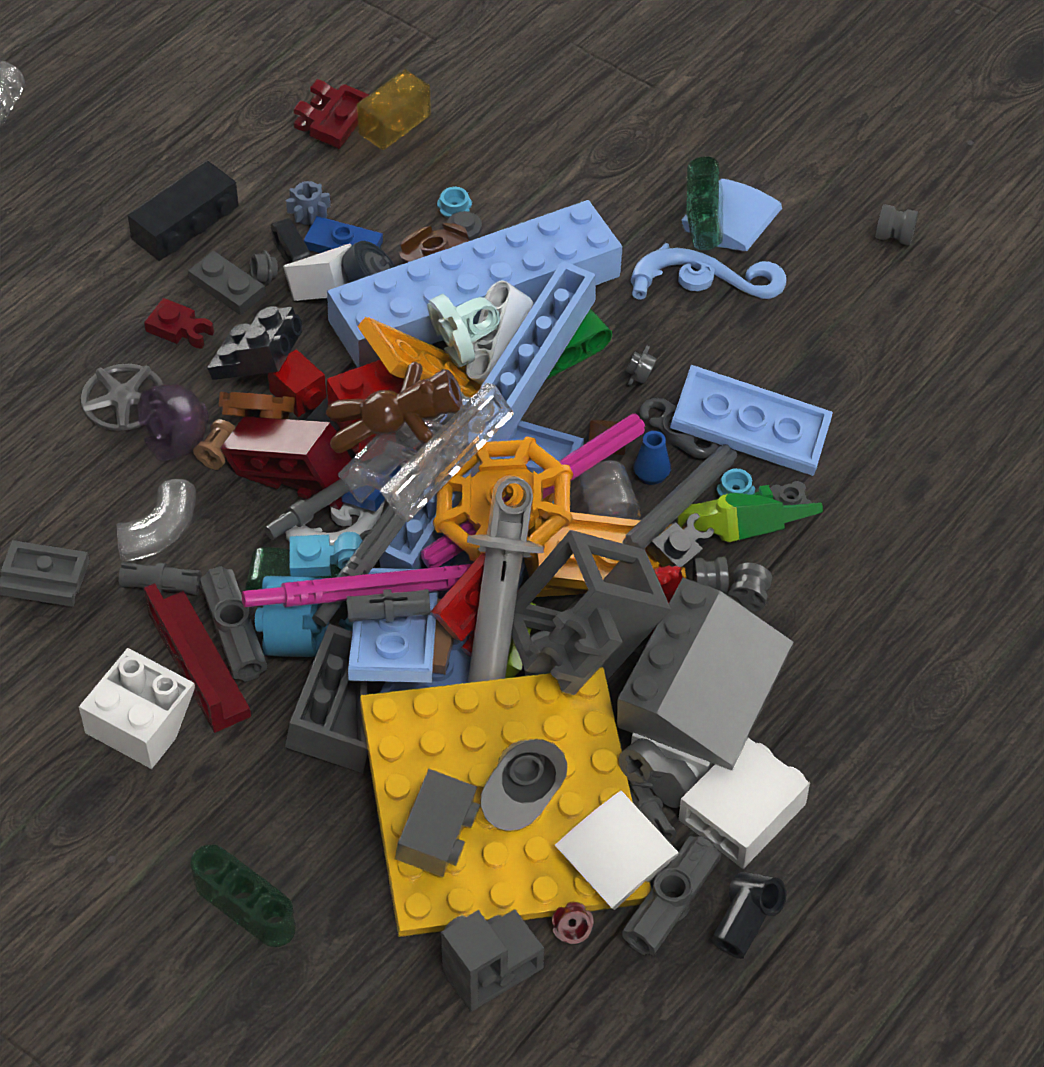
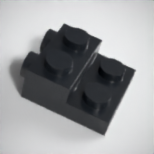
(257, 347)

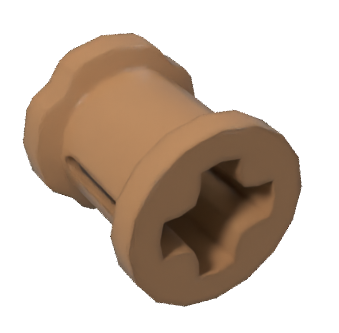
(209, 450)

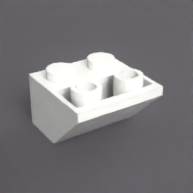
(137, 708)

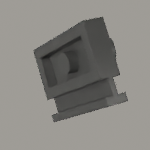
(43, 573)

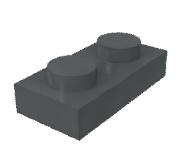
(226, 282)

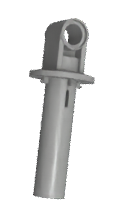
(505, 545)

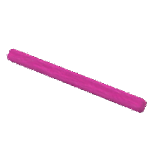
(579, 462)

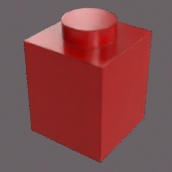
(299, 380)

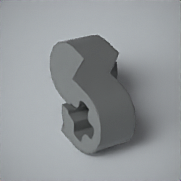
(649, 768)

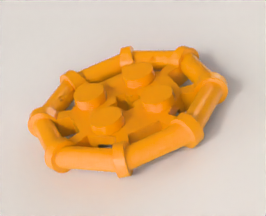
(478, 492)

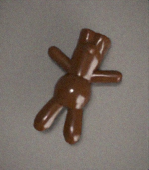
(388, 411)

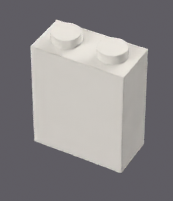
(744, 805)

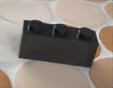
(183, 210)

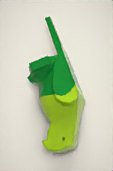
(746, 515)

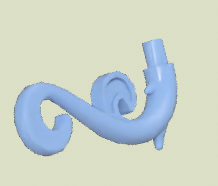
(700, 280)

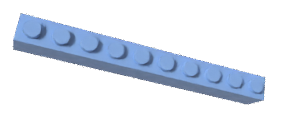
(518, 378)

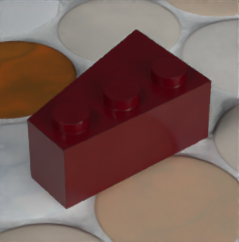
(286, 454)

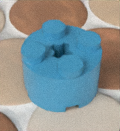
(288, 629)

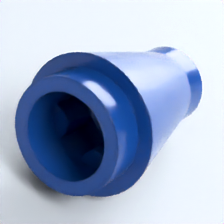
(652, 460)

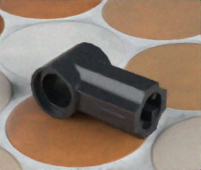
(751, 901)

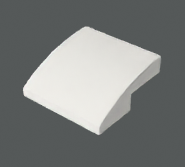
(617, 849)

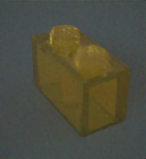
(394, 109)

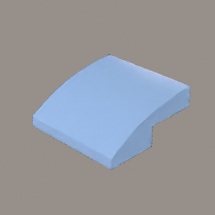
(744, 214)

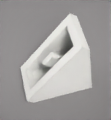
(317, 274)

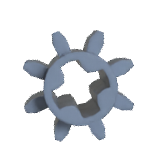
(308, 202)

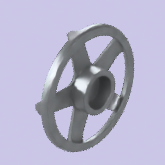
(120, 397)

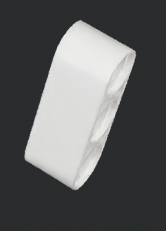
(513, 309)

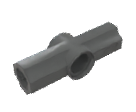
(237, 639)
(659, 912)

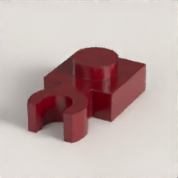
(176, 321)

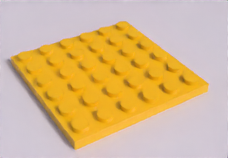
(463, 736)

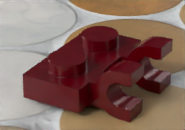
(337, 116)

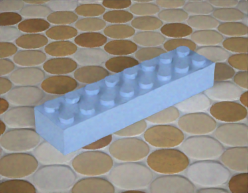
(520, 254)

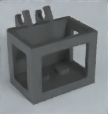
(604, 622)

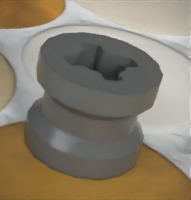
(711, 573)
(750, 586)

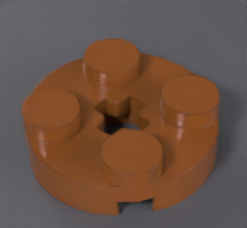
(243, 404)

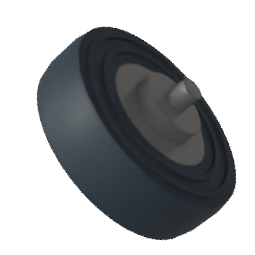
(365, 260)

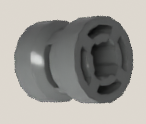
(896, 224)

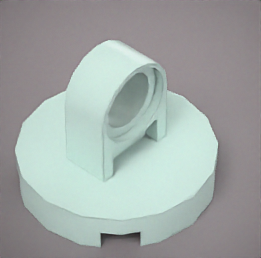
(457, 325)

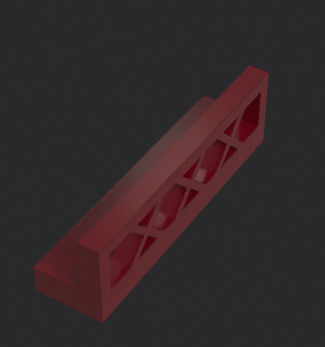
(197, 658)

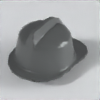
(523, 783)

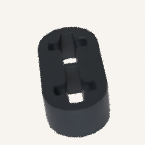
(289, 241)

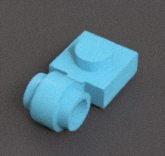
(314, 555)

